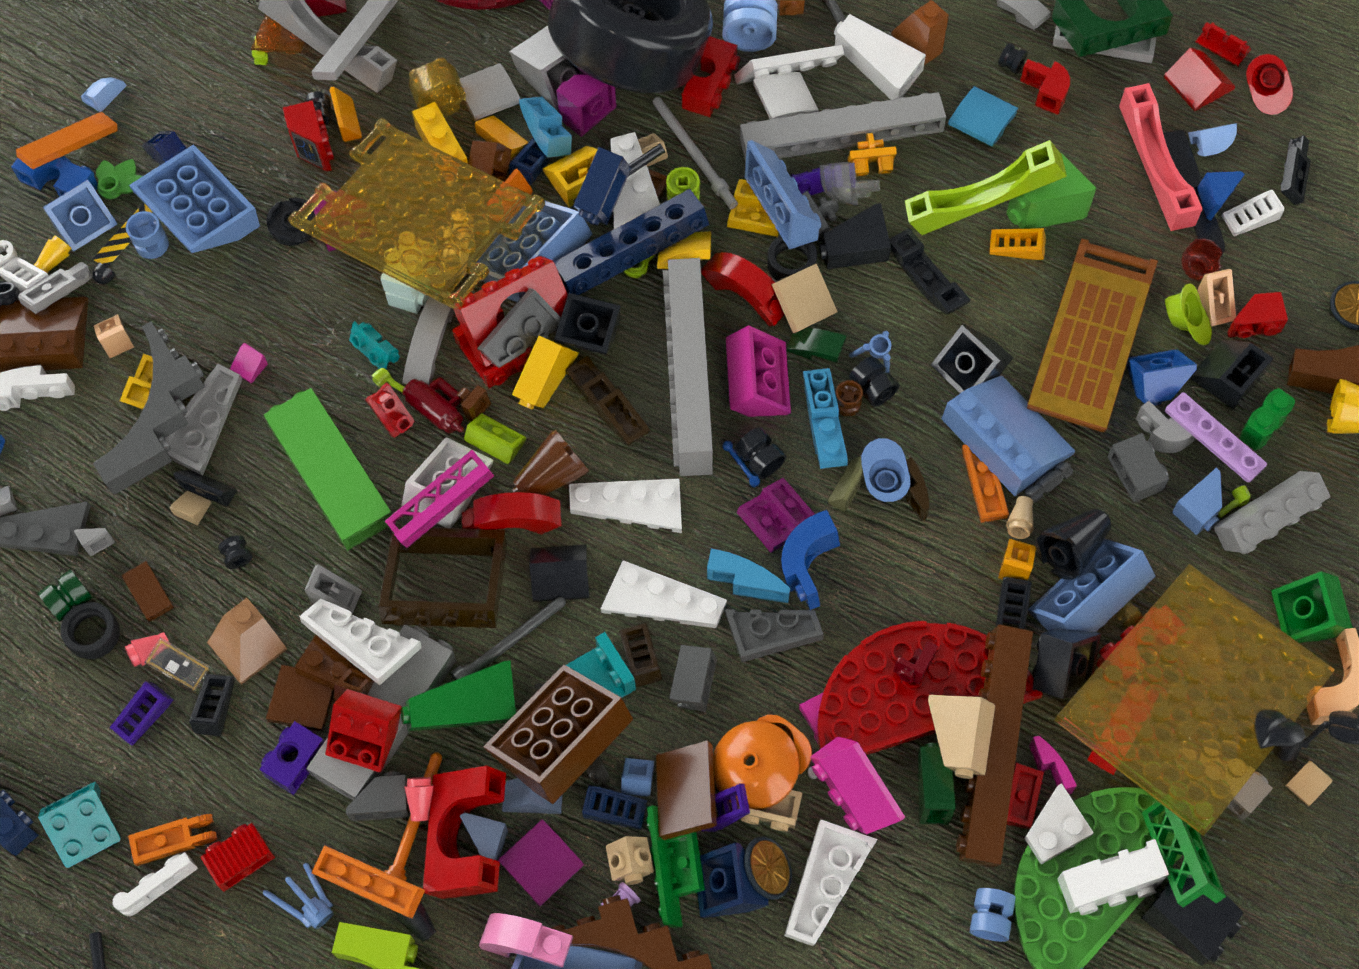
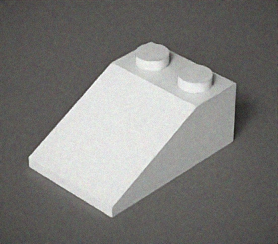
(436, 464)

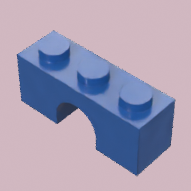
(63, 169)

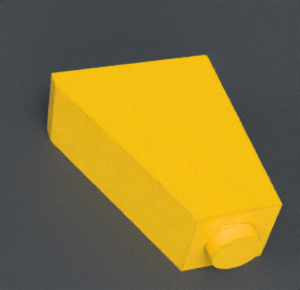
(543, 372)

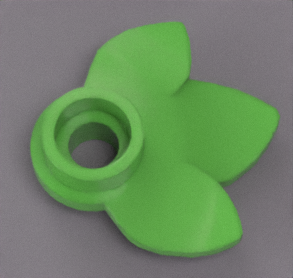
(117, 177)

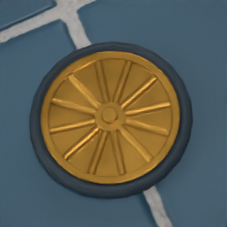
(1345, 304)
(768, 868)

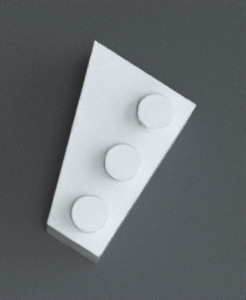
(1113, 879)

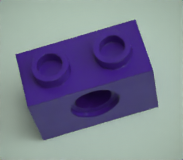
(291, 774)

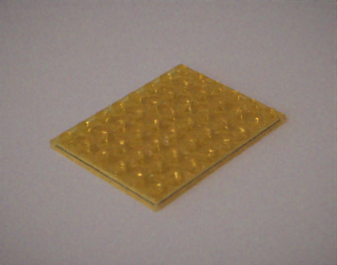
(1185, 694)

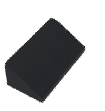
(205, 487)

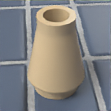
(1021, 518)

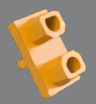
(883, 156)

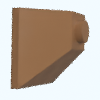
(245, 641)

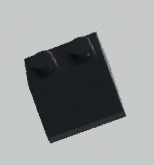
(1065, 661)

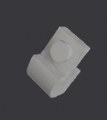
(1166, 434)

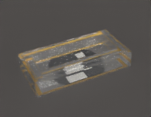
(177, 664)

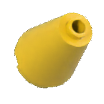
(1344, 409)

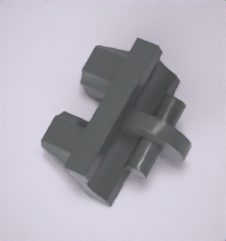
(826, 210)

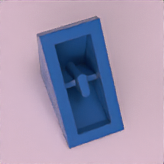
(1216, 189)

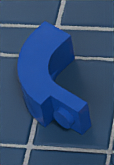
(802, 546)

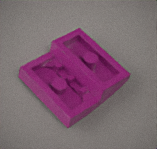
(775, 513)
(540, 862)

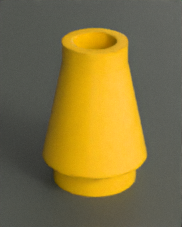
(52, 254)

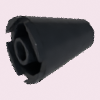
(1073, 543)

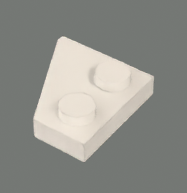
(1057, 827)

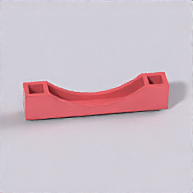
(1173, 193)

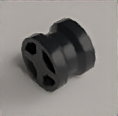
(1012, 58)
(235, 552)

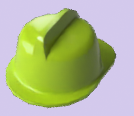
(1189, 314)

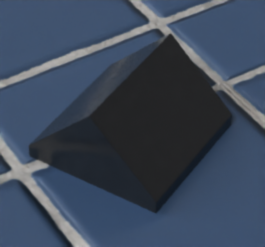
(559, 573)

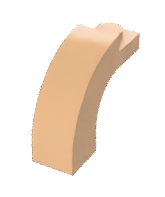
(1345, 695)

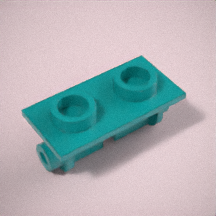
(366, 340)

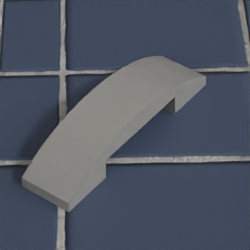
(427, 341)

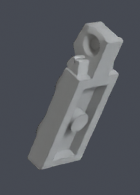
(54, 287)

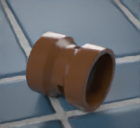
(851, 393)

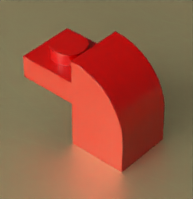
(1051, 82)

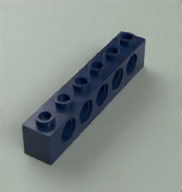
(631, 243)

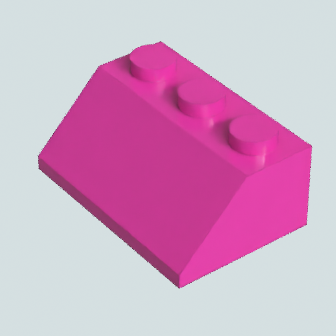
(757, 373)
(855, 786)

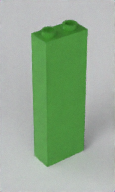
(328, 468)

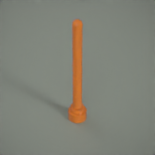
(398, 866)

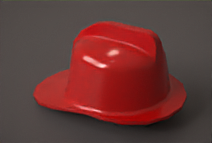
(1269, 84)

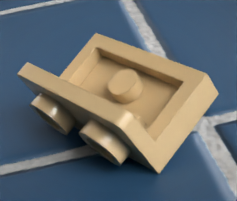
(780, 815)

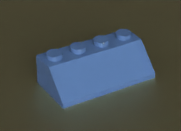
(780, 196)
(1098, 592)

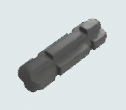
(1049, 481)

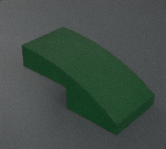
(817, 343)

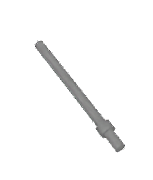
(718, 185)

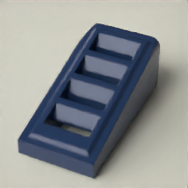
(527, 164)
(604, 794)

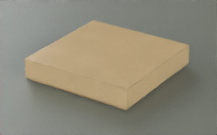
(804, 298)

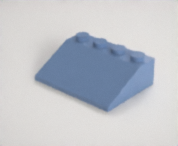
(196, 201)
(548, 234)
(1005, 434)

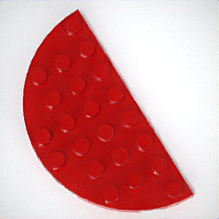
(880, 710)

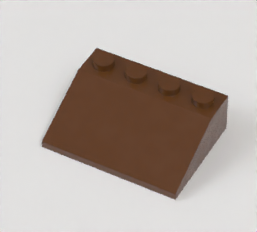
(46, 338)
(559, 733)

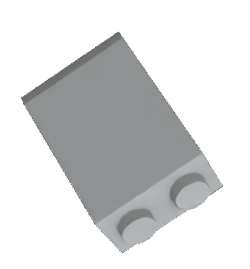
(543, 65)

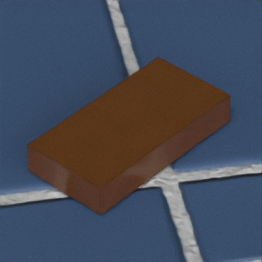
(147, 591)

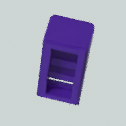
(149, 718)
(730, 817)

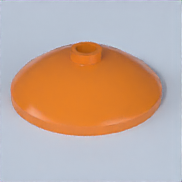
(774, 766)

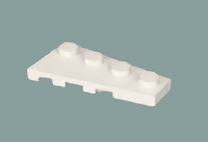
(789, 63)
(656, 596)
(829, 870)

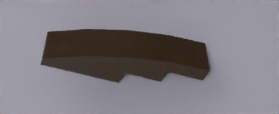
(607, 401)

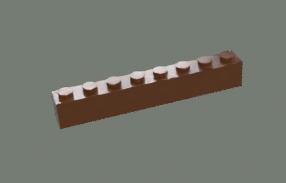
(990, 793)

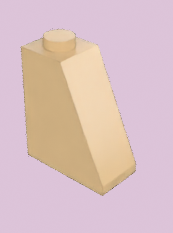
(963, 732)

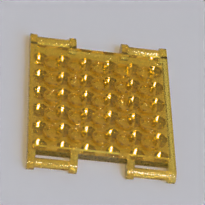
(417, 214)

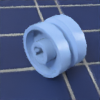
(750, 23)

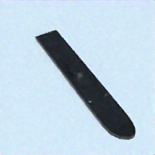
(1186, 165)

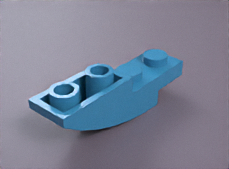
(824, 418)

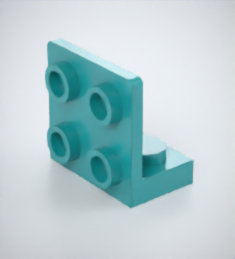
(605, 667)
(79, 825)

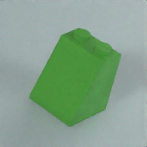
(1055, 202)

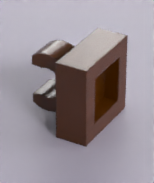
(473, 402)

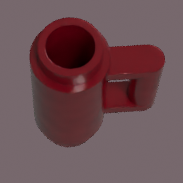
(433, 405)

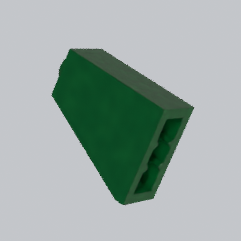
(934, 787)

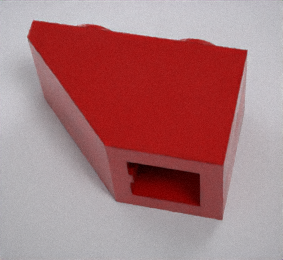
(1261, 315)

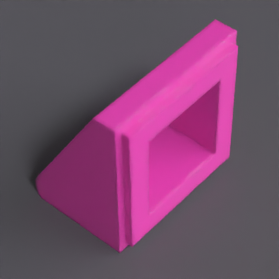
(248, 363)

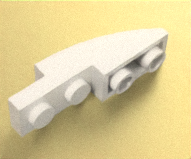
(30, 384)

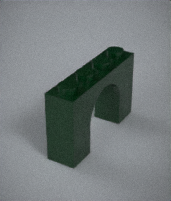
(1093, 34)

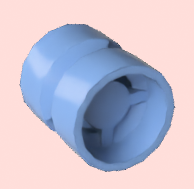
(147, 235)
(992, 925)

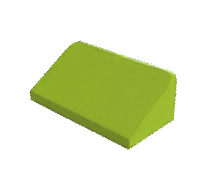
(494, 438)

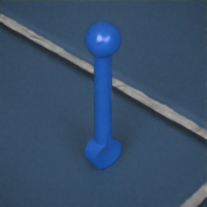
(754, 481)

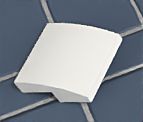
(784, 95)

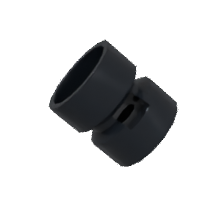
(874, 381)
(762, 455)

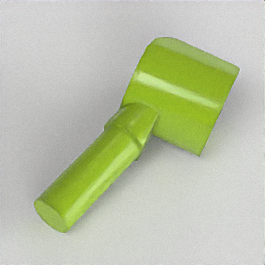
(260, 57)
(382, 376)
(1241, 498)

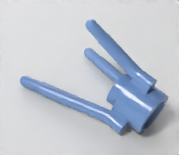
(878, 347)
(315, 911)

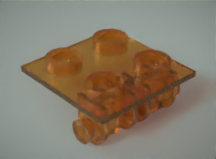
(276, 38)

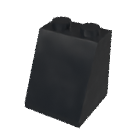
(1198, 926)

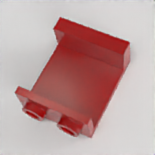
(491, 374)

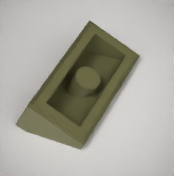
(847, 485)

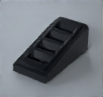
(1016, 586)
(208, 722)

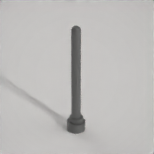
(510, 640)

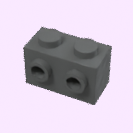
(1138, 467)

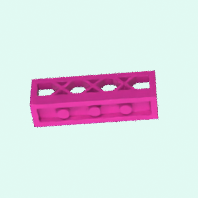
(443, 503)

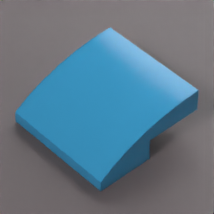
(982, 116)

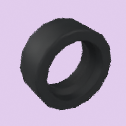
(777, 246)
(76, 616)

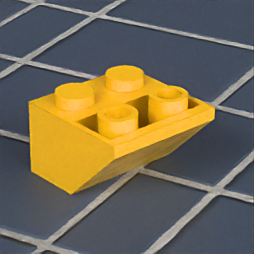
(570, 172)

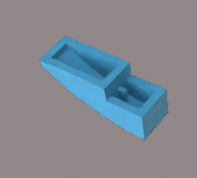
(546, 126)
(746, 576)

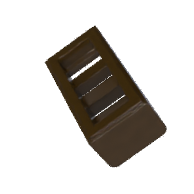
(646, 671)

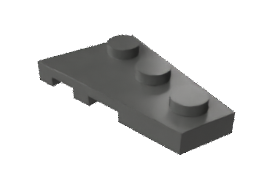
(520, 329)
(45, 529)
(768, 632)

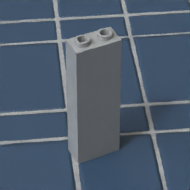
(417, 675)

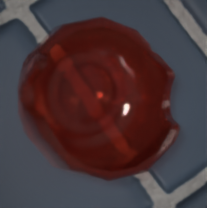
(1201, 258)

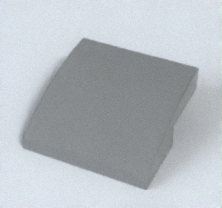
(489, 91)

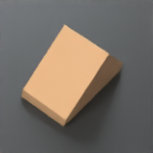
(1217, 297)
(113, 336)

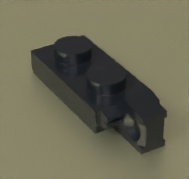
(1296, 170)

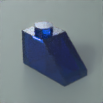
(163, 146)

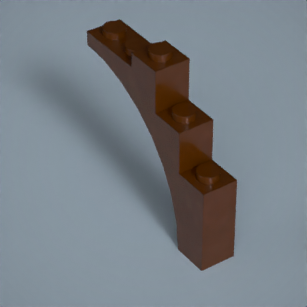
(1323, 368)
(618, 933)

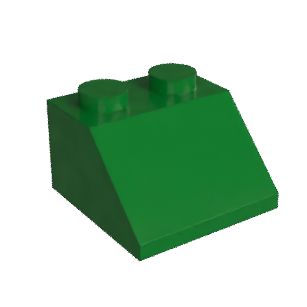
(1312, 608)

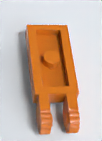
(170, 839)

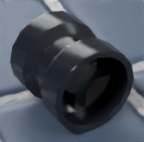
(321, 101)

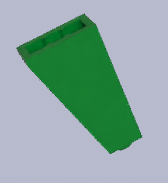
(468, 701)

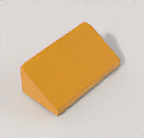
(345, 115)
(496, 131)

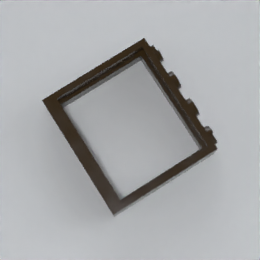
(448, 614)

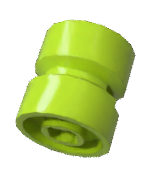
(681, 180)

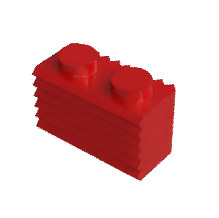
(237, 856)

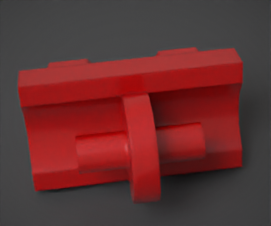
(390, 410)

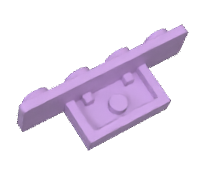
(1215, 437)

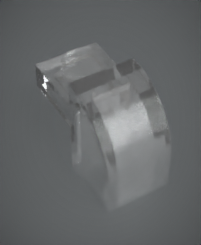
(841, 184)

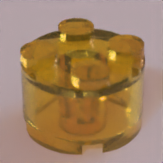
(439, 84)

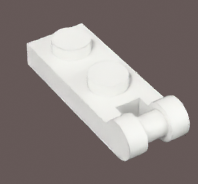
(154, 885)

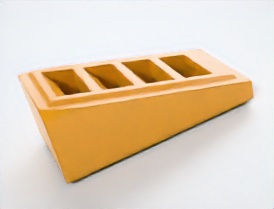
(1017, 251)

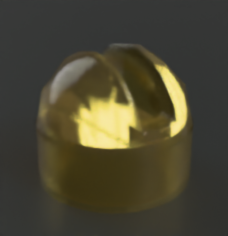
(1130, 613)

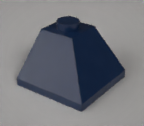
(727, 884)

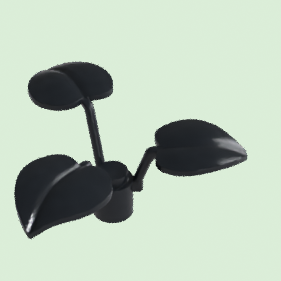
(1289, 737)

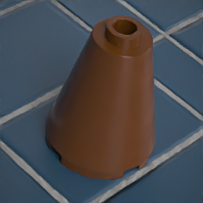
(550, 467)

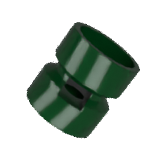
(64, 595)

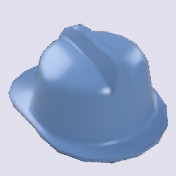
(885, 470)

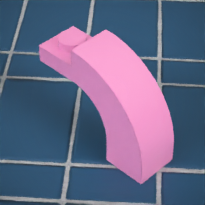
(526, 937)

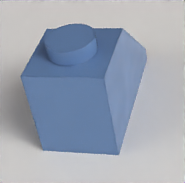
(1201, 504)

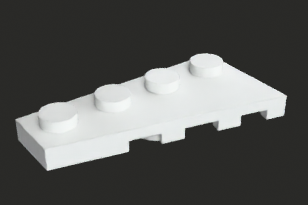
(638, 192)
(640, 502)
(359, 640)

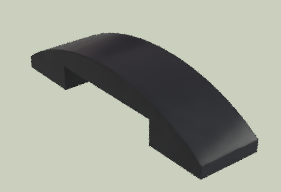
(925, 274)

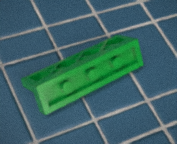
(1196, 859)

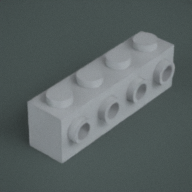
(1272, 512)

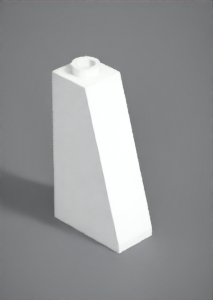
(879, 56)

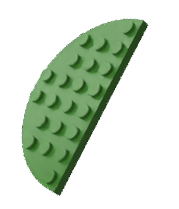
(1042, 918)

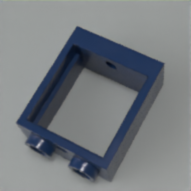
(602, 187)

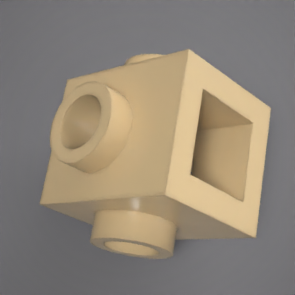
(629, 859)

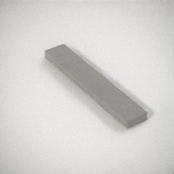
(352, 39)

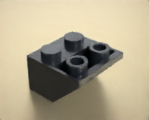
(1232, 370)

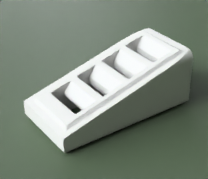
(1267, 204)
(23, 278)

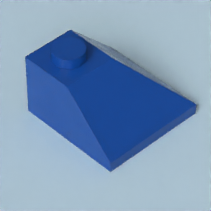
(1159, 375)

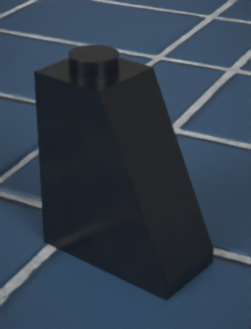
(857, 240)

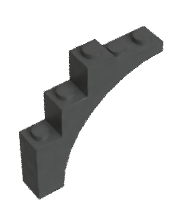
(145, 445)

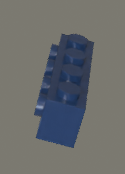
(14, 826)

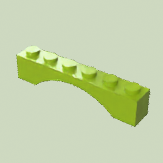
(1030, 171)

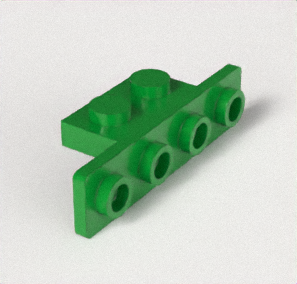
(676, 869)

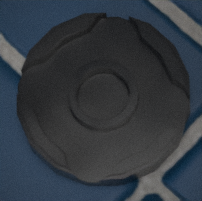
(279, 225)

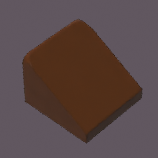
(354, 681)

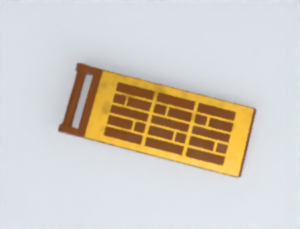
(1091, 338)

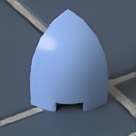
(102, 92)
(1213, 139)

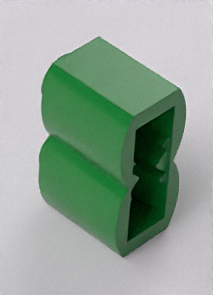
(1267, 419)

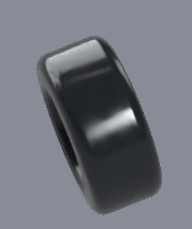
(633, 42)

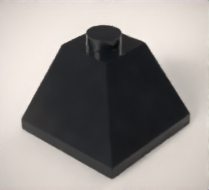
(588, 324)
(970, 359)

